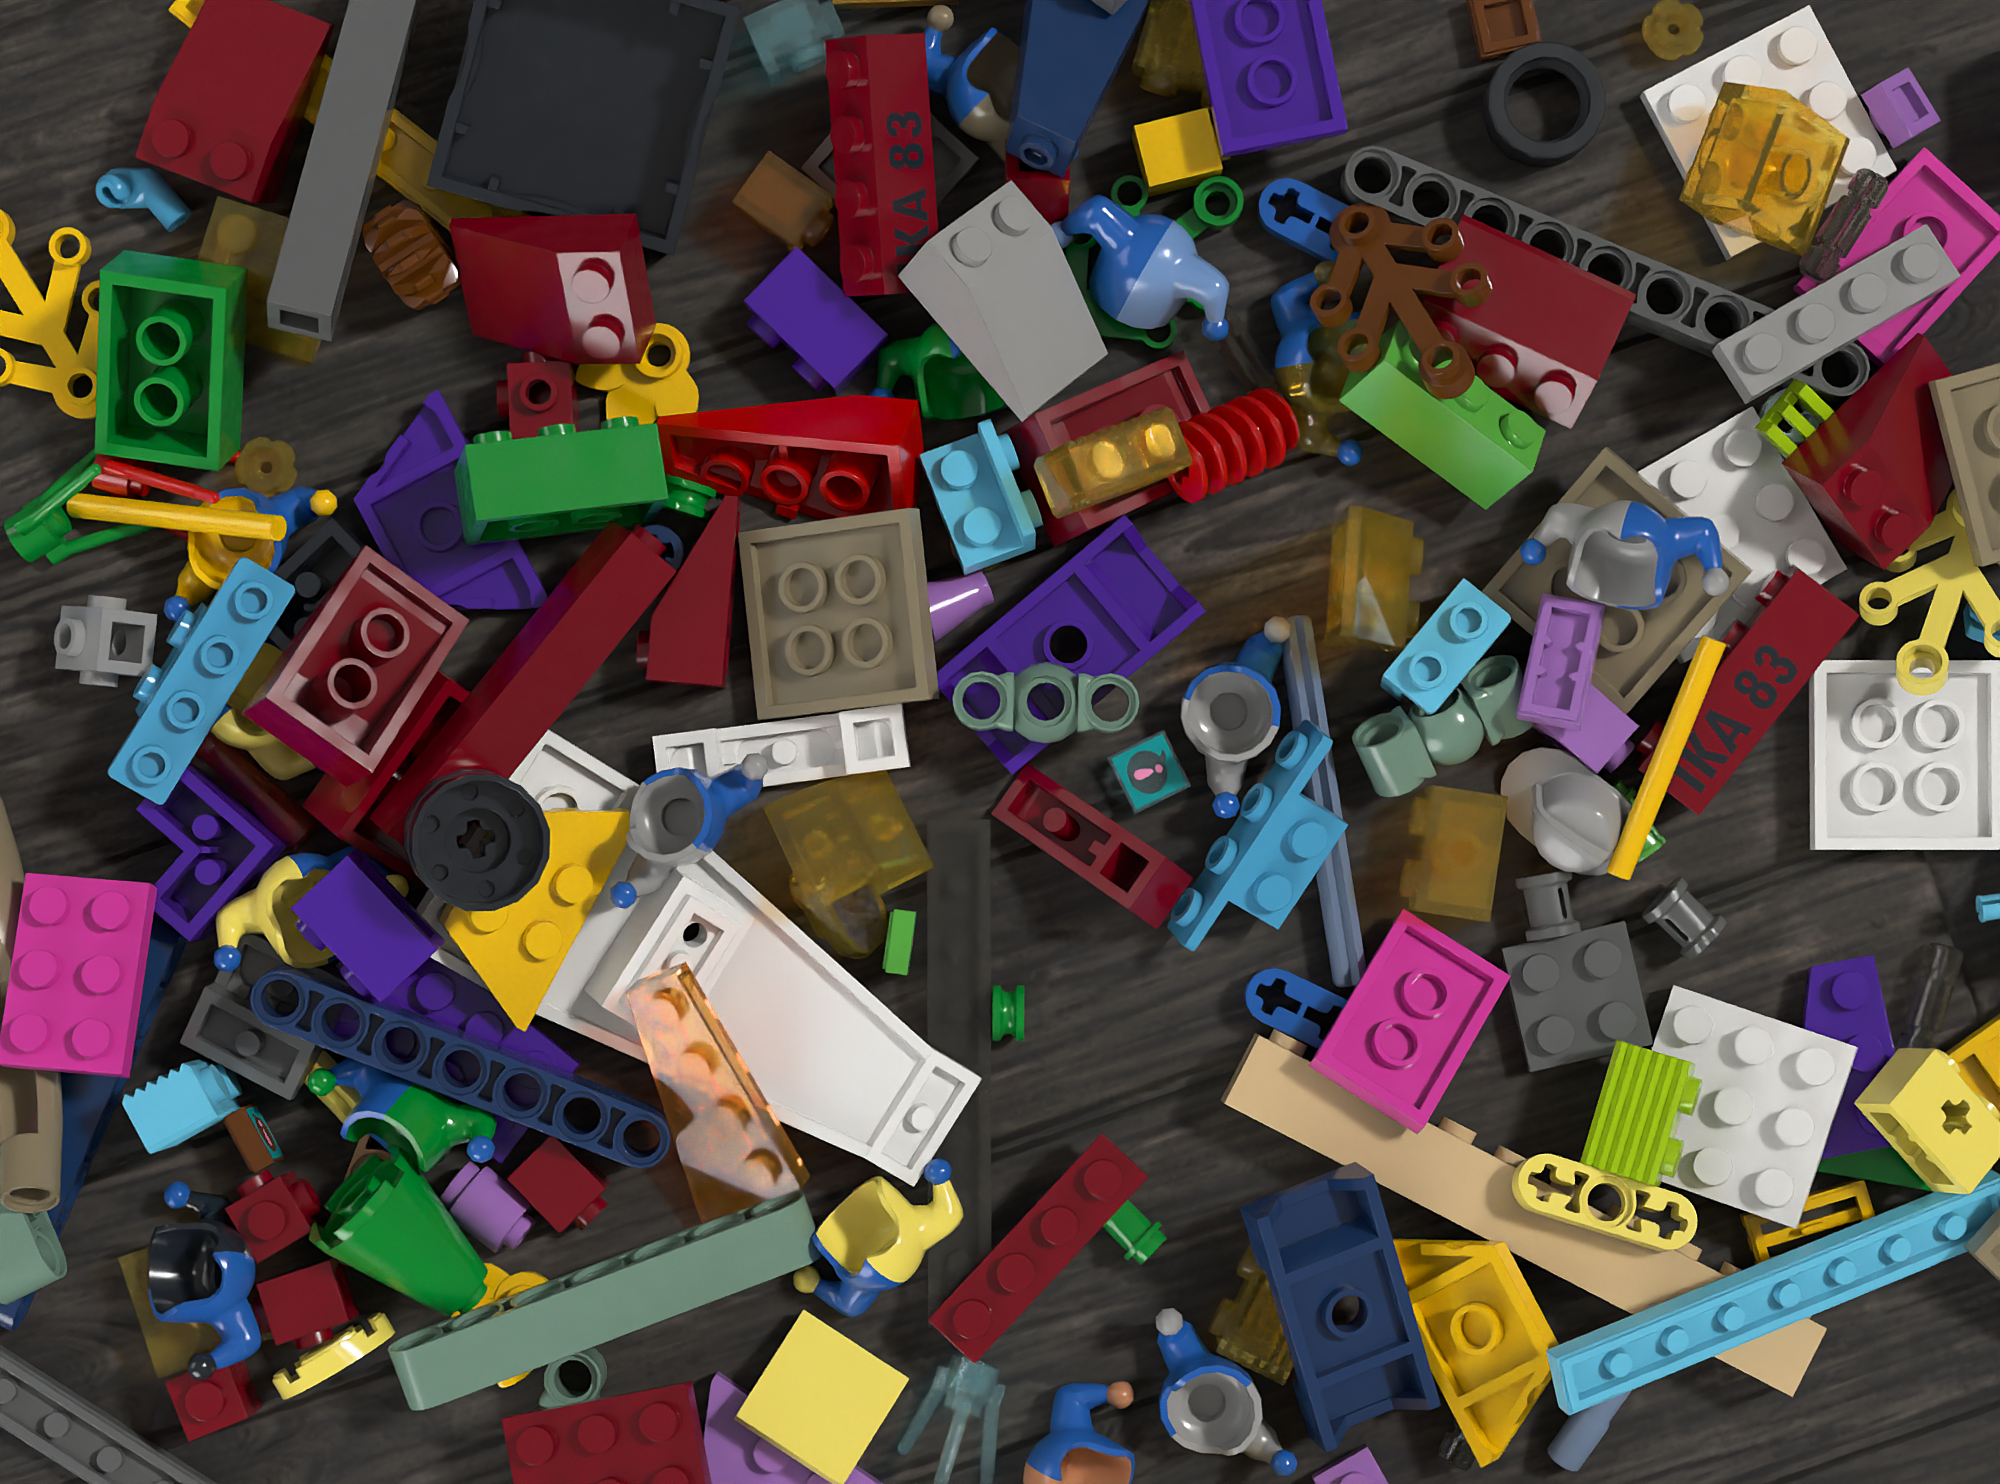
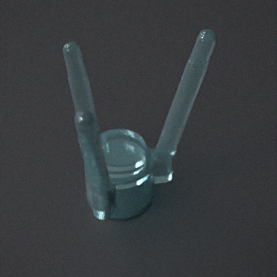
(967, 1390)

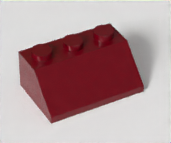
(1541, 328)
(348, 809)

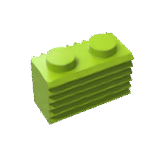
(1641, 1114)

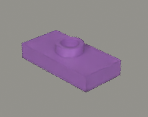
(1561, 662)

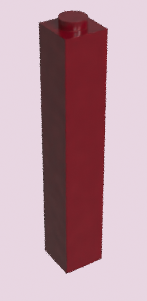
(540, 667)

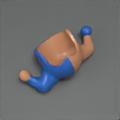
(1072, 1448)

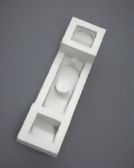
(796, 748)

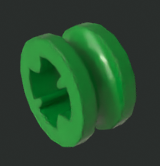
(688, 497)
(1008, 1013)

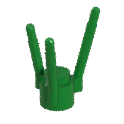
(43, 523)

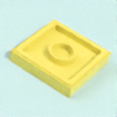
(821, 1399)

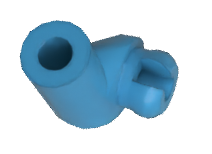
(143, 189)

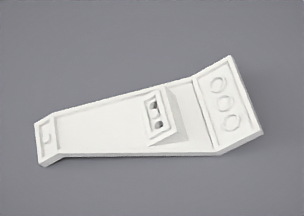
(799, 1020)

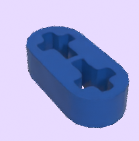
(1295, 231)
(1298, 989)

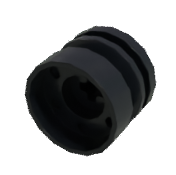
(506, 862)

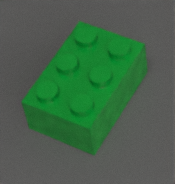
(170, 360)
(560, 481)

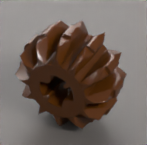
(411, 254)

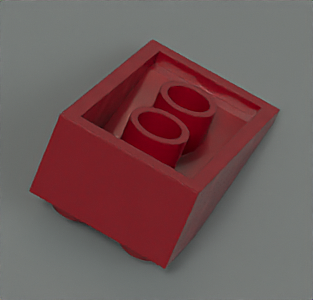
(237, 97)
(557, 285)
(1157, 385)
(1880, 459)
(356, 668)

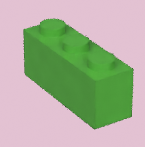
(1468, 440)

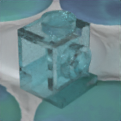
(792, 35)

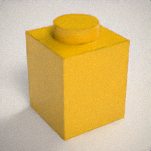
(1177, 151)

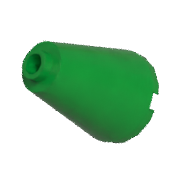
(402, 1235)

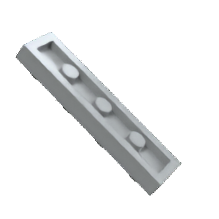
(1835, 313)

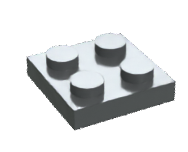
(1575, 996)

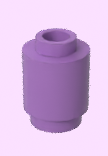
(488, 1207)

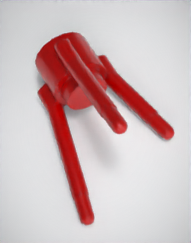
(136, 477)

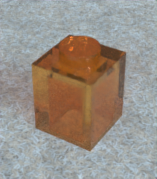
(785, 204)

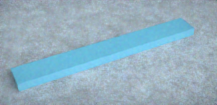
(1768, 1296)

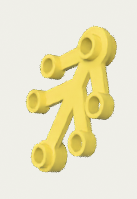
(1952, 578)

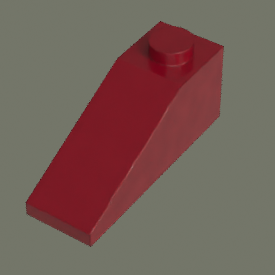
(694, 618)
(1092, 846)

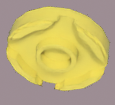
(333, 1356)

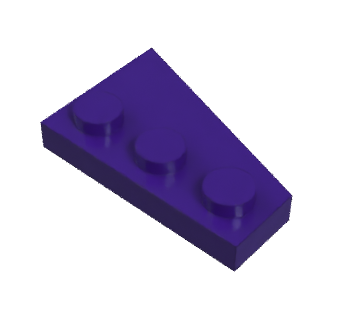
(1848, 1006)

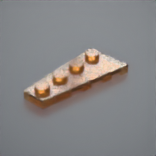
(716, 1112)

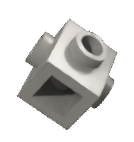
(104, 641)

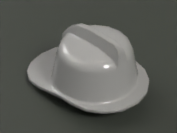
(1564, 810)

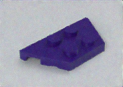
(418, 522)

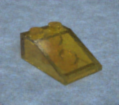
(1371, 581)

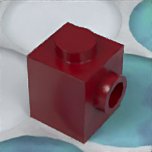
(538, 394)
(274, 1212)
(305, 1303)

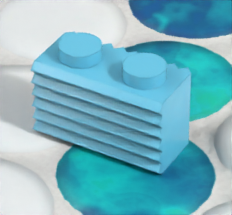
(182, 1103)

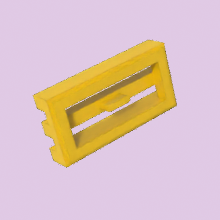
(1863, 1210)

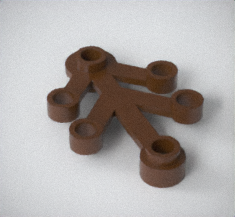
(1396, 287)

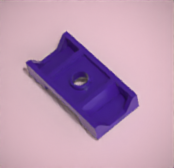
(1109, 593)

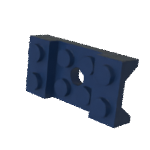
(1327, 1244)

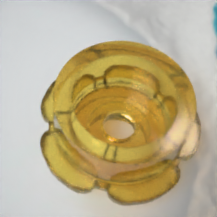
(1662, 41)
(258, 452)

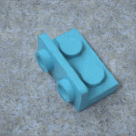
(981, 499)
(1446, 648)

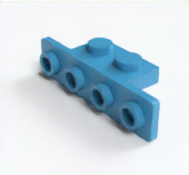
(197, 678)
(1270, 847)

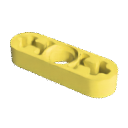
(1654, 1200)

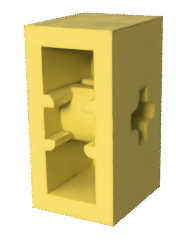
(1933, 1119)

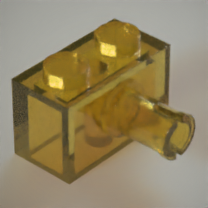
(1454, 852)

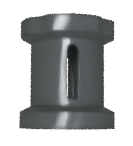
(1548, 905)
(1684, 918)

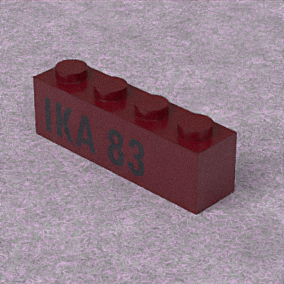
(881, 157)
(1753, 682)

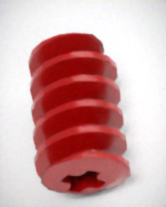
(1235, 443)

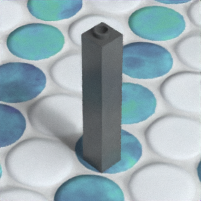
(341, 167)

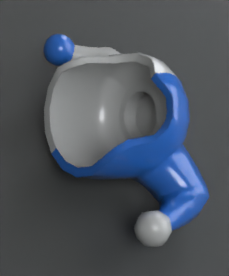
(1627, 551)
(1235, 712)
(680, 820)
(1212, 1401)

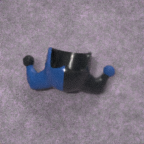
(204, 1276)

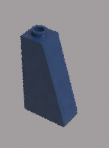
(1063, 75)

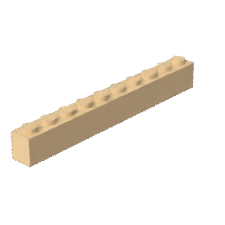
(1476, 1192)

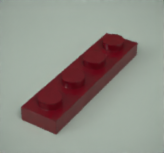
(1038, 1248)

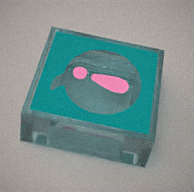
(1148, 771)

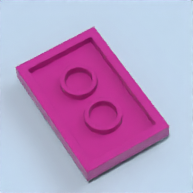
(1959, 220)
(77, 975)
(1410, 1021)

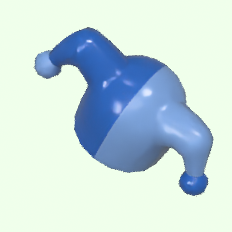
(1146, 267)

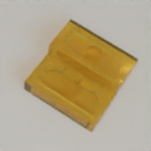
(848, 837)

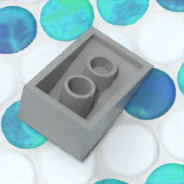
(1008, 300)

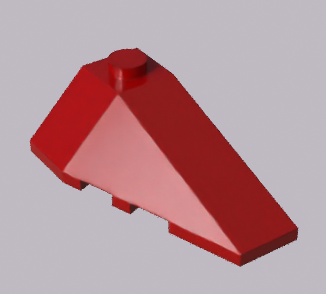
(803, 455)

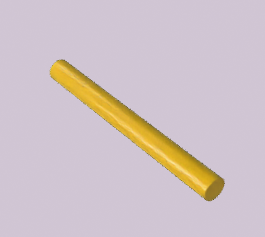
(177, 516)
(1666, 757)

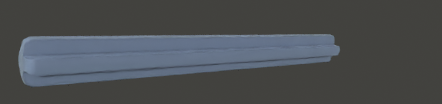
(1335, 874)

